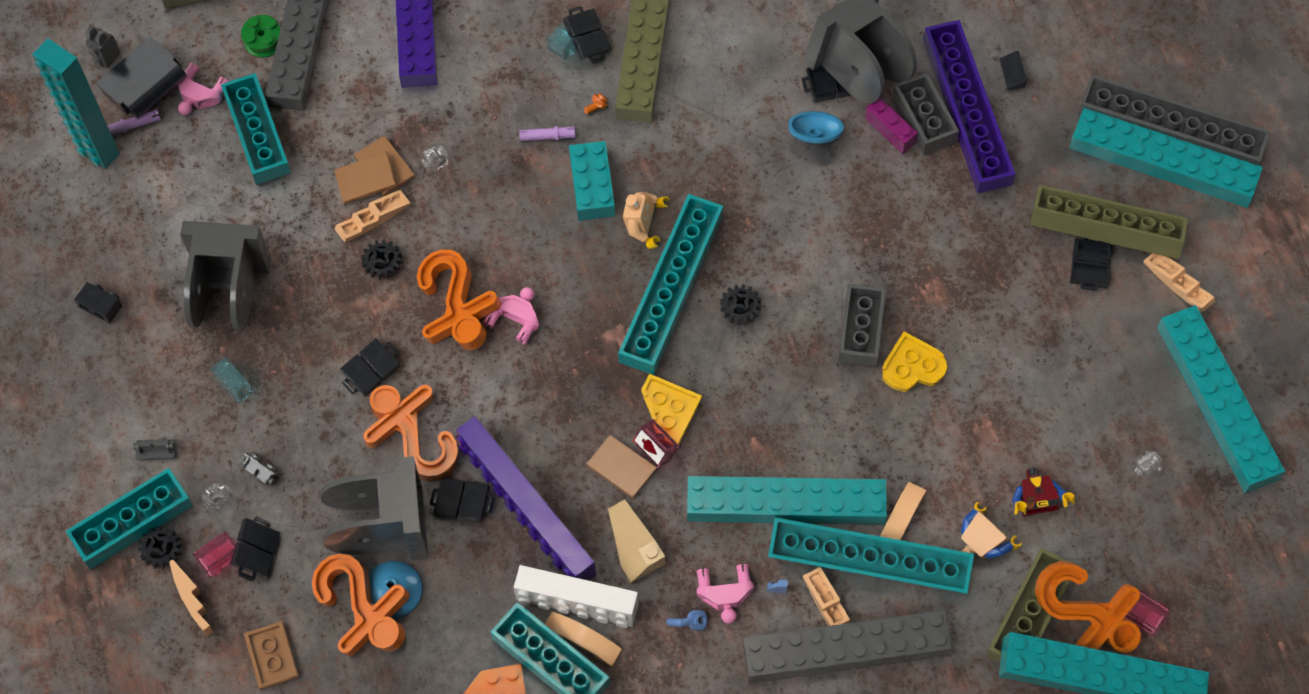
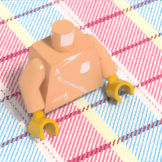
(638, 216)

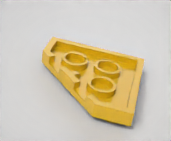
(670, 405)

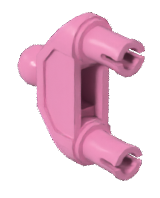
(196, 94)
(519, 310)
(725, 596)

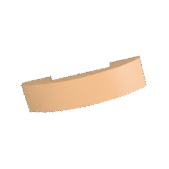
(903, 512)
(584, 637)

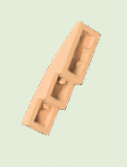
(373, 216)
(1178, 281)
(188, 593)
(825, 598)

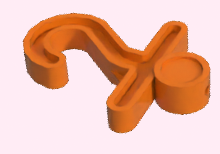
(460, 318)
(402, 417)
(1106, 619)
(371, 620)

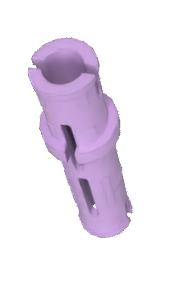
(124, 125)
(548, 133)

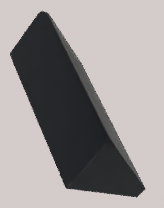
(1013, 71)

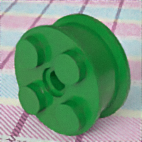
(260, 35)

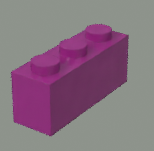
(891, 125)

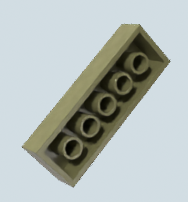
(1025, 613)

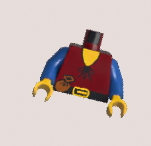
(1039, 495)

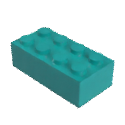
(592, 180)

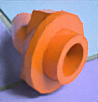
(599, 100)

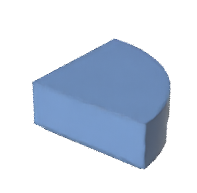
(780, 587)

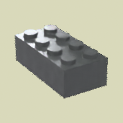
(925, 113)
(862, 325)

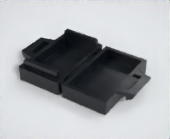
(588, 41)
(823, 85)
(1091, 264)
(364, 374)
(461, 500)
(255, 548)

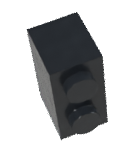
(98, 302)

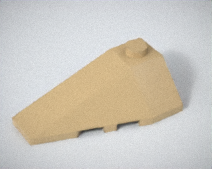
(635, 545)

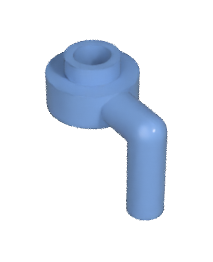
(691, 620)

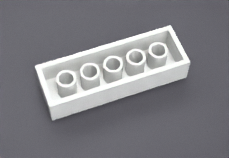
(576, 596)

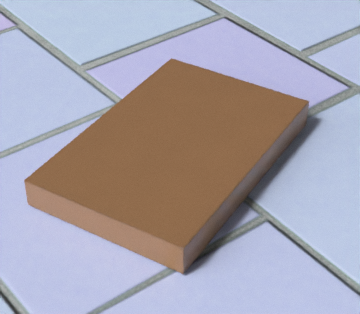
(401, 171)
(365, 178)
(621, 467)
(271, 655)

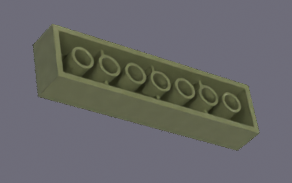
(642, 60)
(1109, 221)

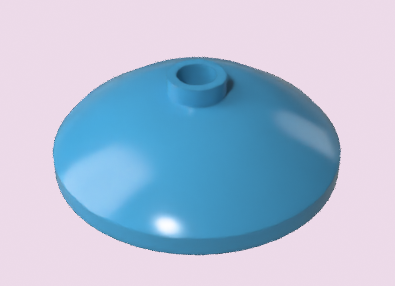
(815, 127)
(398, 574)

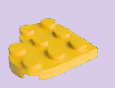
(913, 363)

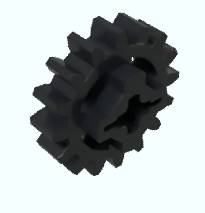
(379, 266)
(743, 298)
(151, 552)

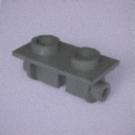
(154, 449)
(267, 470)

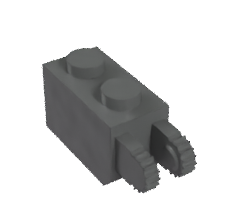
(101, 46)

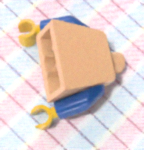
(984, 537)

